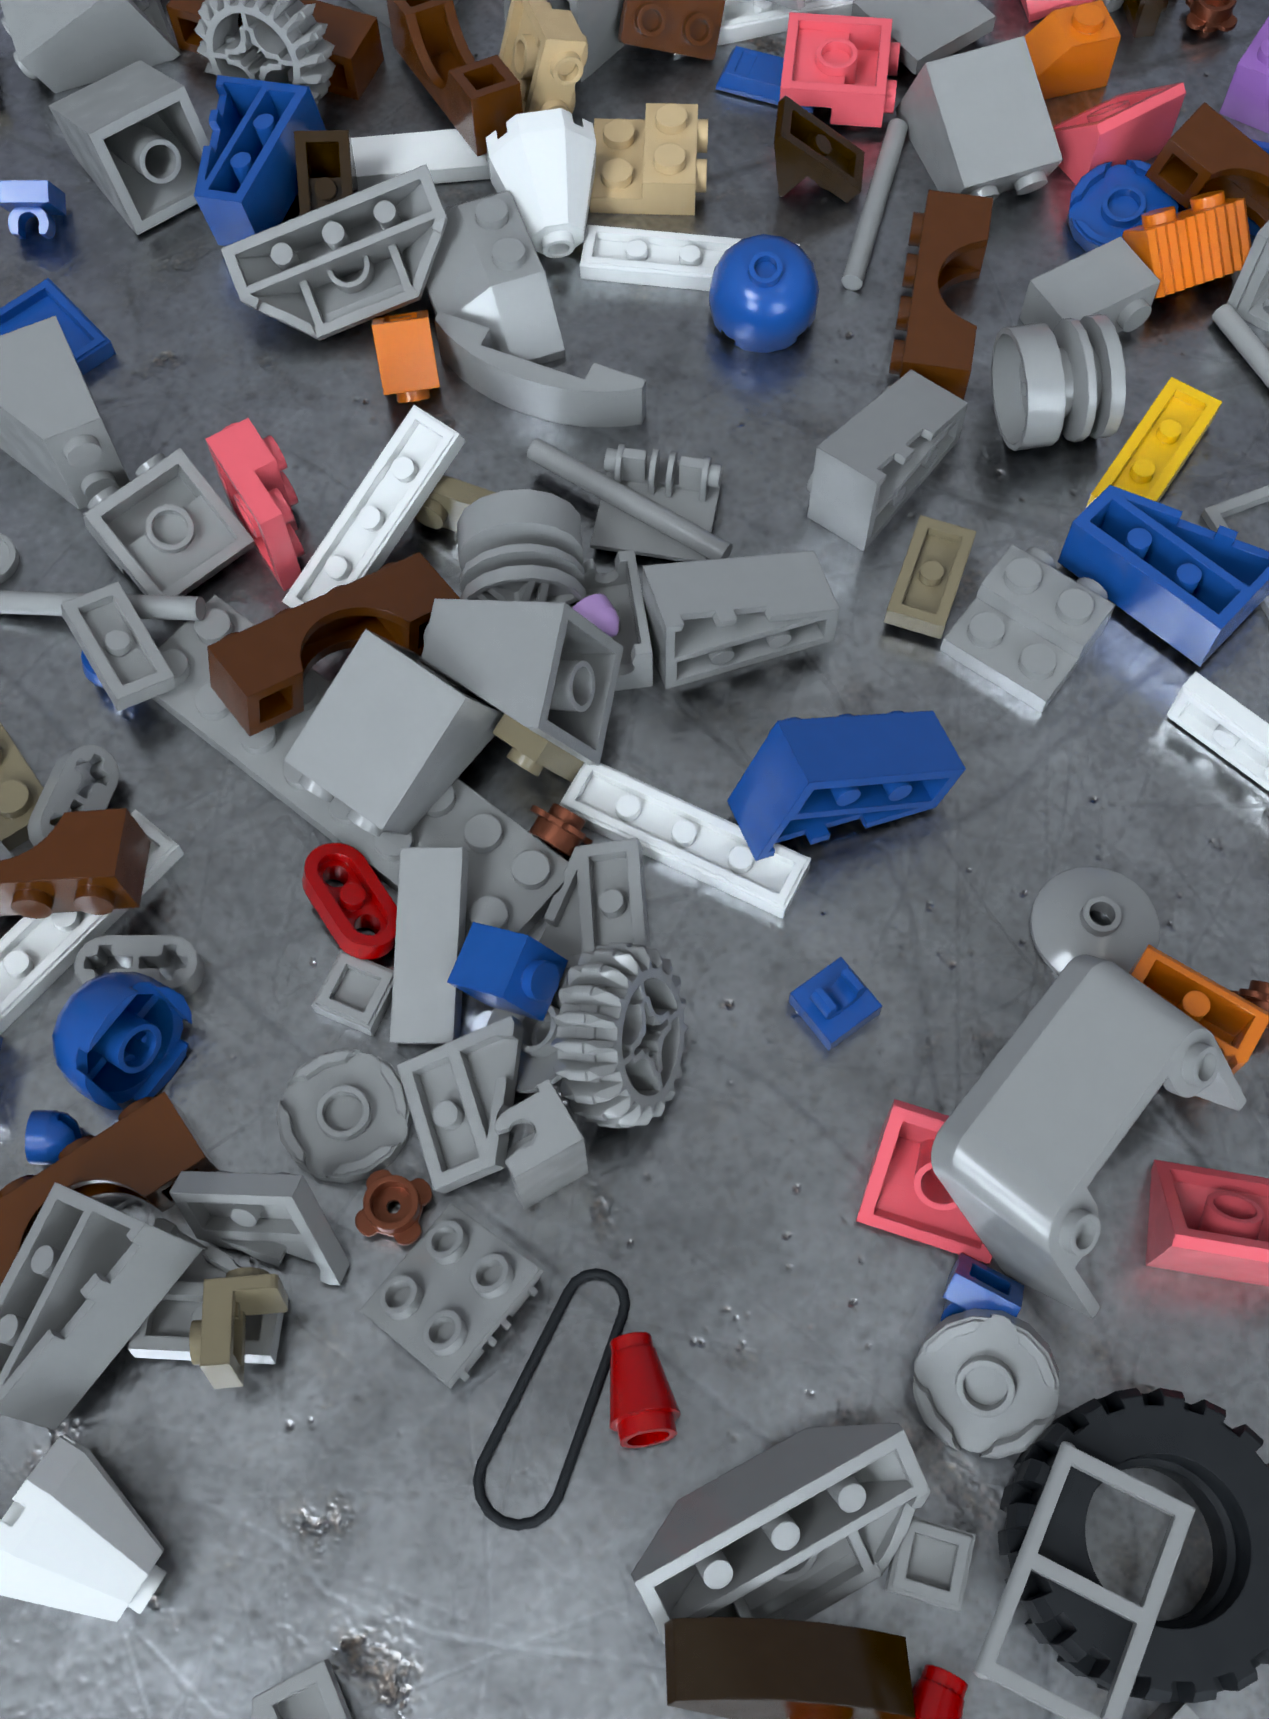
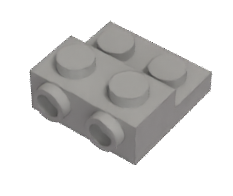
(167, 527)
(1029, 626)

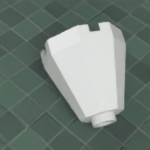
(550, 174)
(77, 1539)

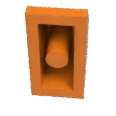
(1074, 49)
(406, 355)

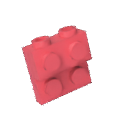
(841, 66)
(260, 495)

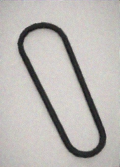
(565, 1475)

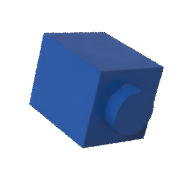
(508, 971)

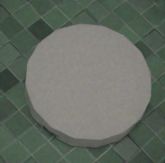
(344, 1115)
(986, 1383)

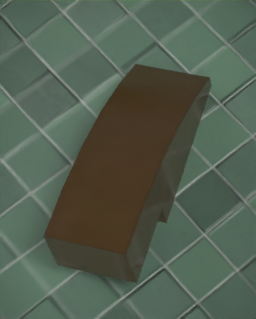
(786, 1669)

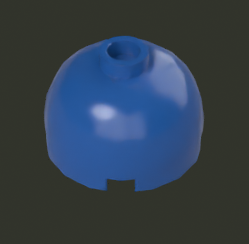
(763, 293)
(120, 1037)

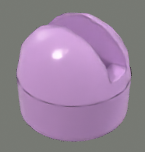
(599, 612)

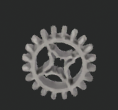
(268, 43)
(620, 1035)

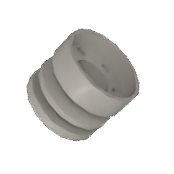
(1058, 381)
(521, 548)

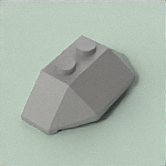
(344, 258)
(495, 278)
(786, 1528)

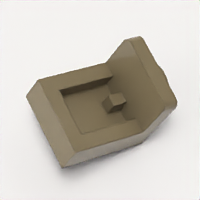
(534, 751)
(219, 1337)

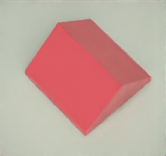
(1119, 129)
(906, 1193)
(1208, 1222)

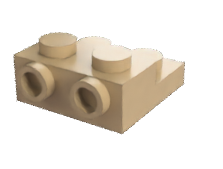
(544, 54)
(650, 162)

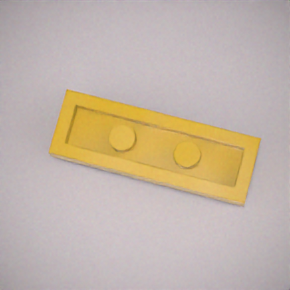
(1161, 442)

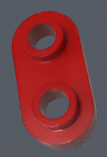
(355, 905)

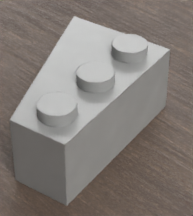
(882, 457)
(735, 612)
(77, 1300)

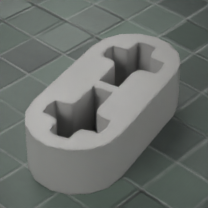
(61, 788)
(140, 954)

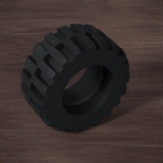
(1219, 1468)

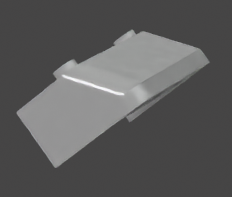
(1057, 1110)

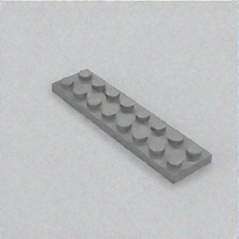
(508, 868)

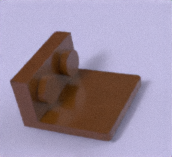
(673, 26)

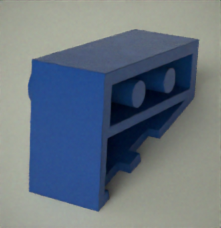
(251, 160)
(1167, 572)
(842, 771)

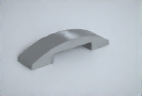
(600, 400)

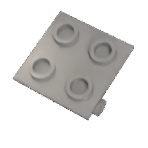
(682, 486)
(452, 1294)

